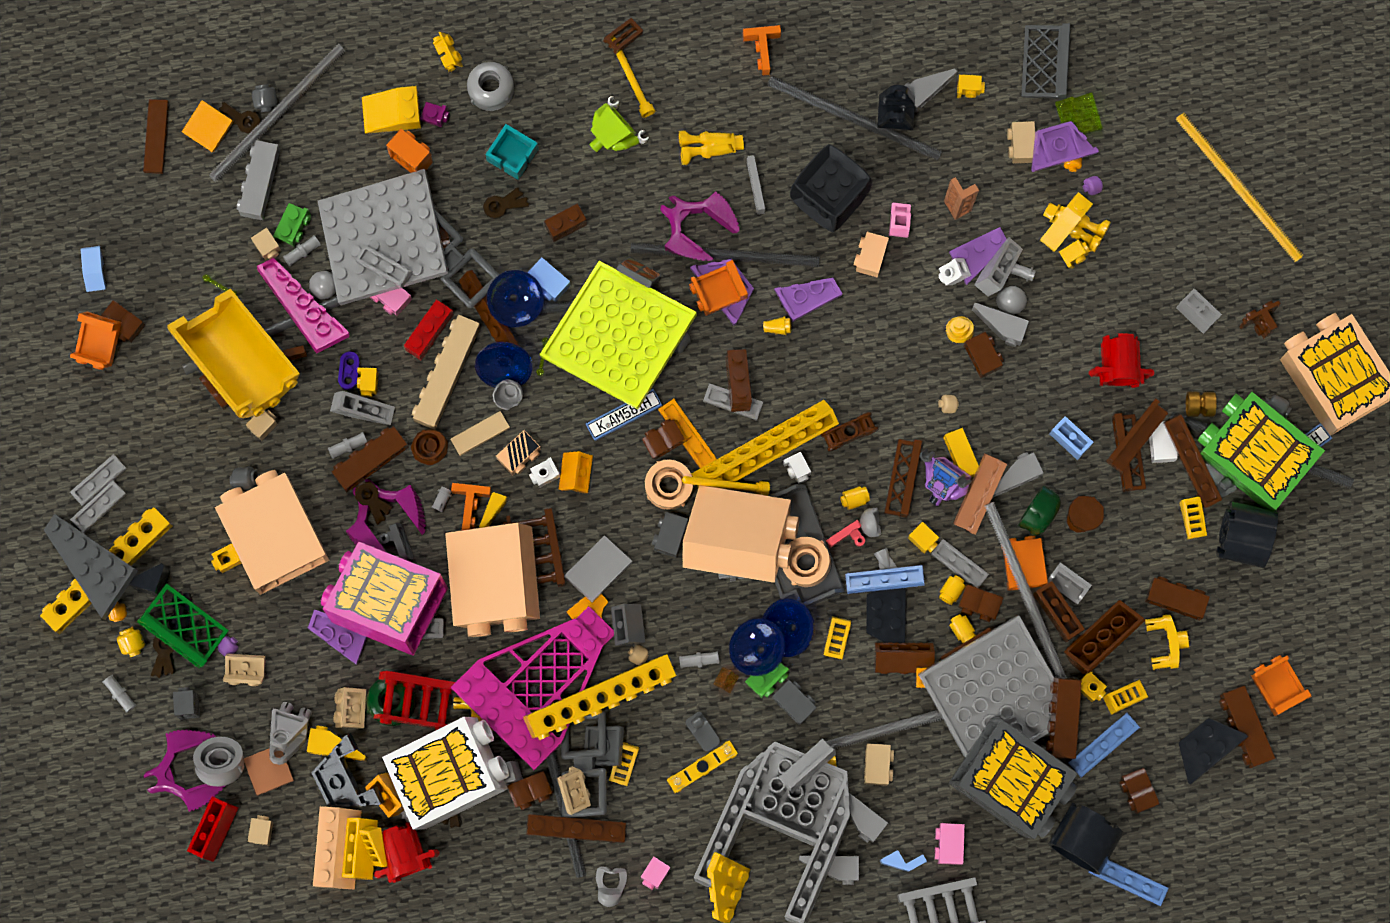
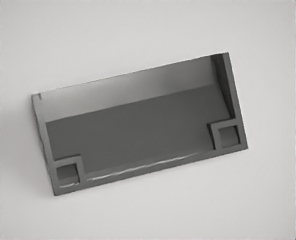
(808, 527)

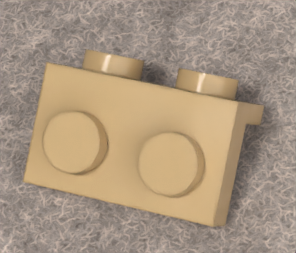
(244, 669)

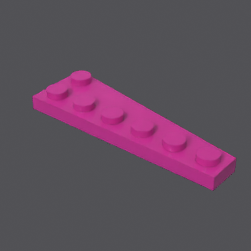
(309, 316)

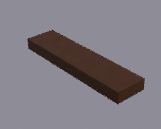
(155, 136)

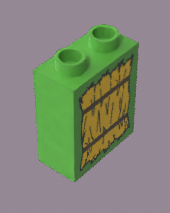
(1259, 450)

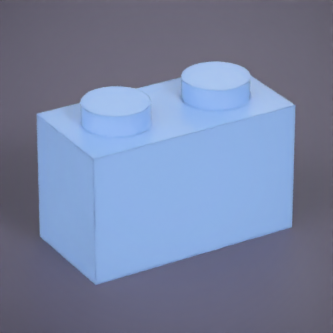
(551, 281)
(1071, 438)

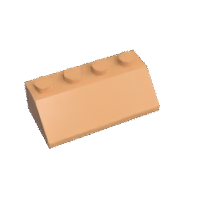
(331, 848)

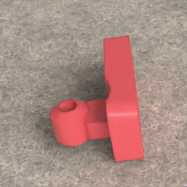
(852, 530)

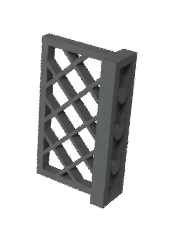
(1062, 61)

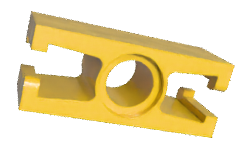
(961, 451)

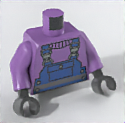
(944, 478)

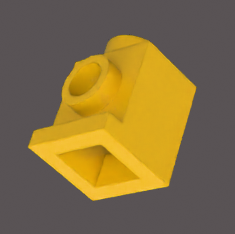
(970, 86)
(1075, 253)
(368, 381)
(228, 551)
(1087, 692)

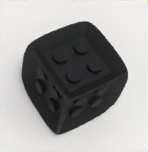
(830, 188)

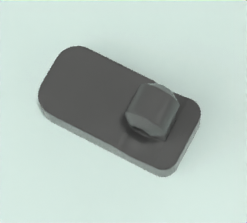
(1224, 485)
(400, 539)
(703, 732)

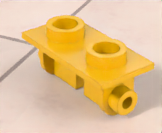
(452, 58)

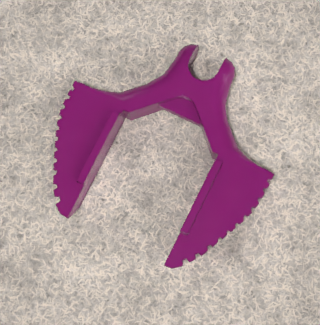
(714, 206)
(406, 498)
(177, 743)

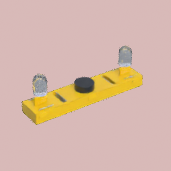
(702, 766)

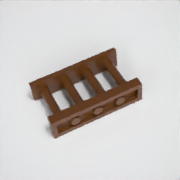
(550, 539)

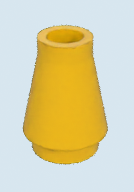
(778, 326)

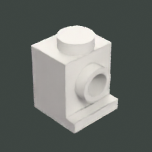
(954, 271)
(797, 468)
(551, 475)

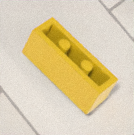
(356, 858)

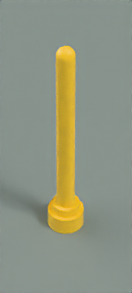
(645, 106)
(759, 488)

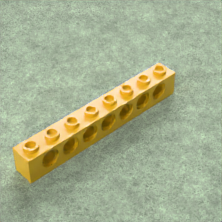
(770, 444)
(131, 555)
(535, 720)

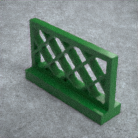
(174, 641)

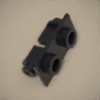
(185, 621)

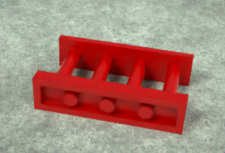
(410, 681)

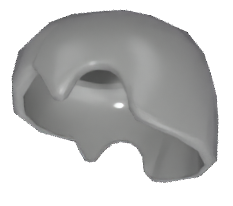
(322, 285)
(1011, 300)
(507, 394)
(869, 522)

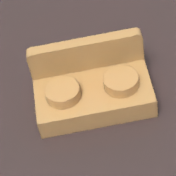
(350, 708)
(574, 790)

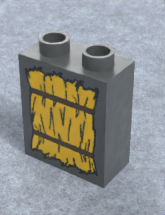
(1014, 779)

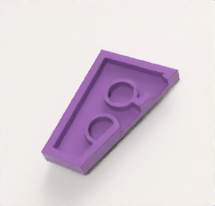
(979, 251)
(807, 297)
(343, 640)

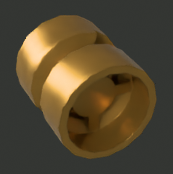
(1201, 404)

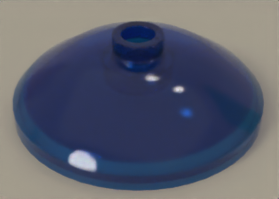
(527, 303)
(503, 362)
(786, 614)
(749, 639)

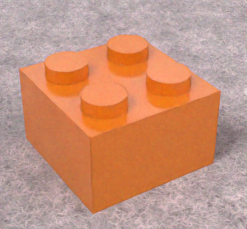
(409, 152)

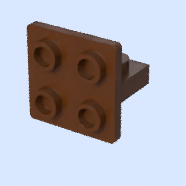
(1263, 321)

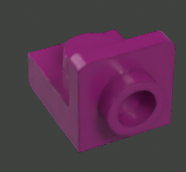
(435, 114)

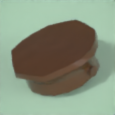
(425, 446)
(1085, 514)

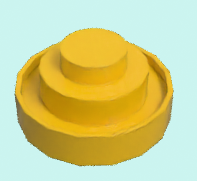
(959, 329)

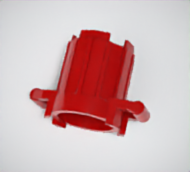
(1121, 362)
(403, 854)

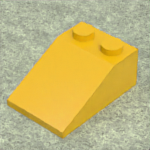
(391, 110)

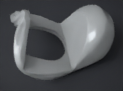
(610, 896)

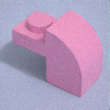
(900, 220)

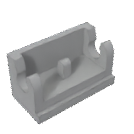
(1198, 311)
(1069, 583)

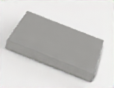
(598, 569)

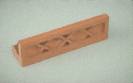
(959, 200)
(980, 493)

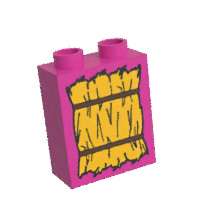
(384, 597)

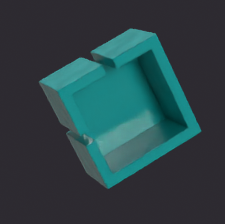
(512, 151)

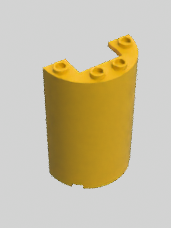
(236, 356)

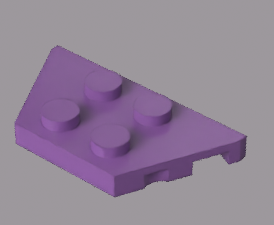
(1059, 145)
(734, 311)

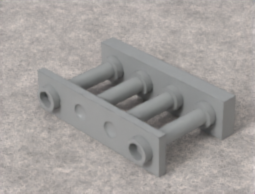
(947, 891)

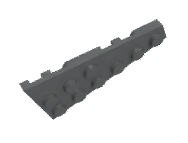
(94, 567)

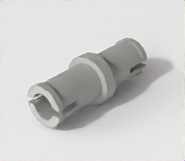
(301, 250)
(347, 445)
(699, 659)
(119, 693)

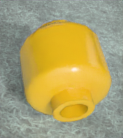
(130, 641)

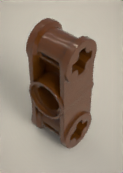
(859, 426)

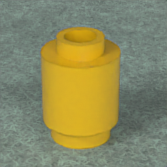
(855, 497)
(952, 589)
(962, 628)

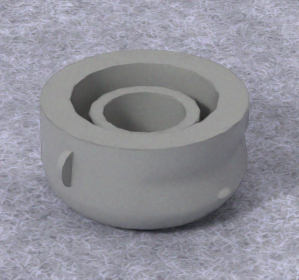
(495, 99)
(218, 751)

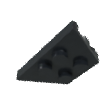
(886, 615)
(1208, 746)

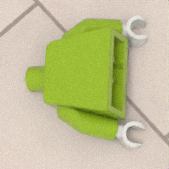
(612, 129)

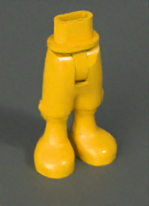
(713, 145)
(1053, 212)

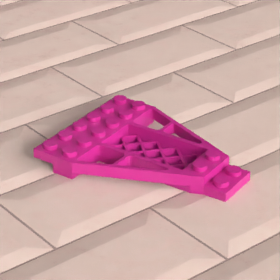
(503, 709)

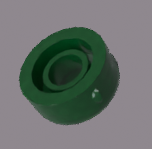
(1040, 511)
(376, 694)

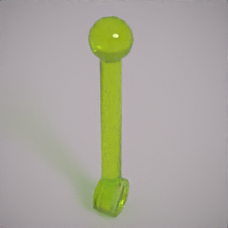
(206, 277)
(540, 372)

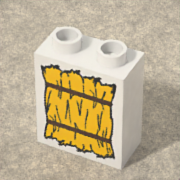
(446, 772)

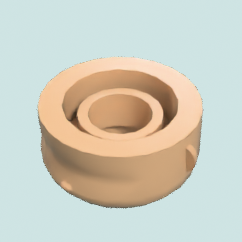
(665, 469)
(818, 573)

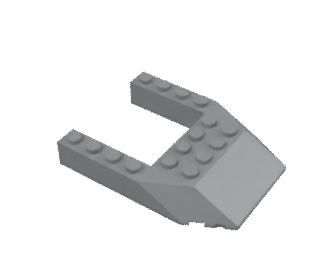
(811, 814)

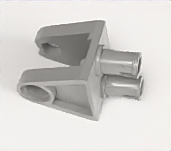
(287, 732)

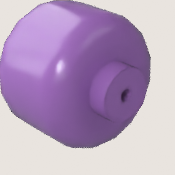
(1093, 185)
(227, 645)

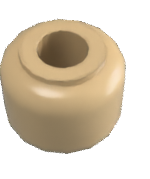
(948, 403)
(638, 655)

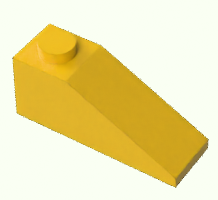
(1066, 222)
(323, 741)

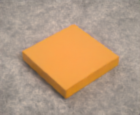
(207, 126)

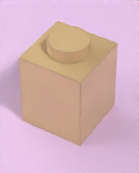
(266, 244)
(262, 425)
(260, 830)

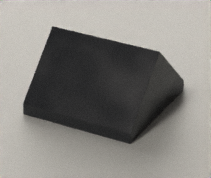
(151, 580)

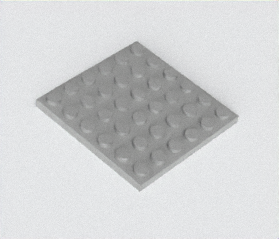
(390, 218)
(992, 679)

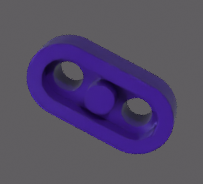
(348, 371)

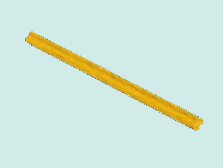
(1239, 187)

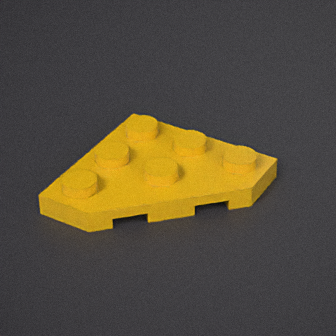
(727, 886)

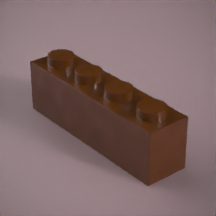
(369, 459)
(1064, 717)
(1245, 719)

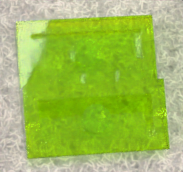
(1081, 112)

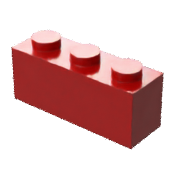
(428, 329)
(212, 829)

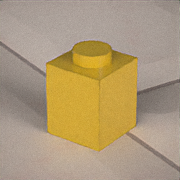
(924, 538)

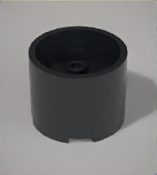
(1247, 534)
(1085, 838)

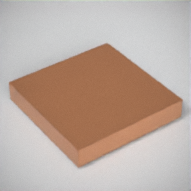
(265, 774)

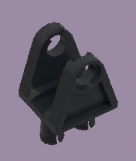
(896, 108)

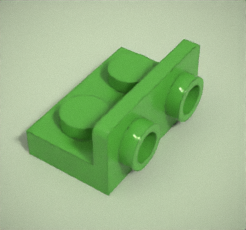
(291, 224)
(764, 684)

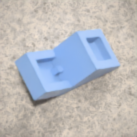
(93, 268)
(896, 861)

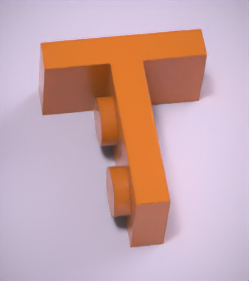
(762, 34)
(471, 502)

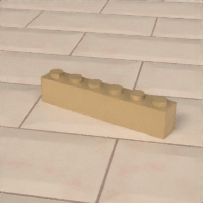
(446, 373)

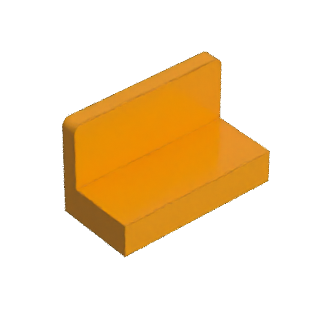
(575, 472)

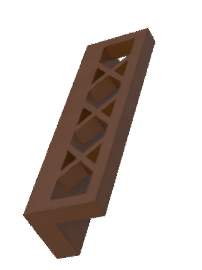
(1119, 433)
(1137, 436)
(909, 484)

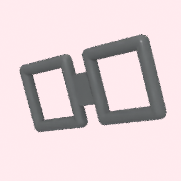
(456, 261)
(585, 762)

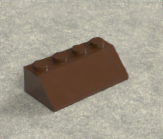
(1103, 637)

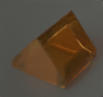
(726, 680)

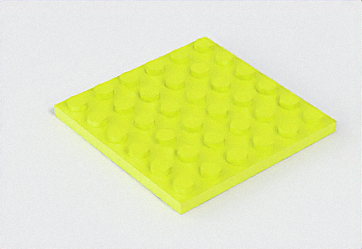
(618, 335)

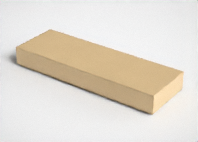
(480, 433)

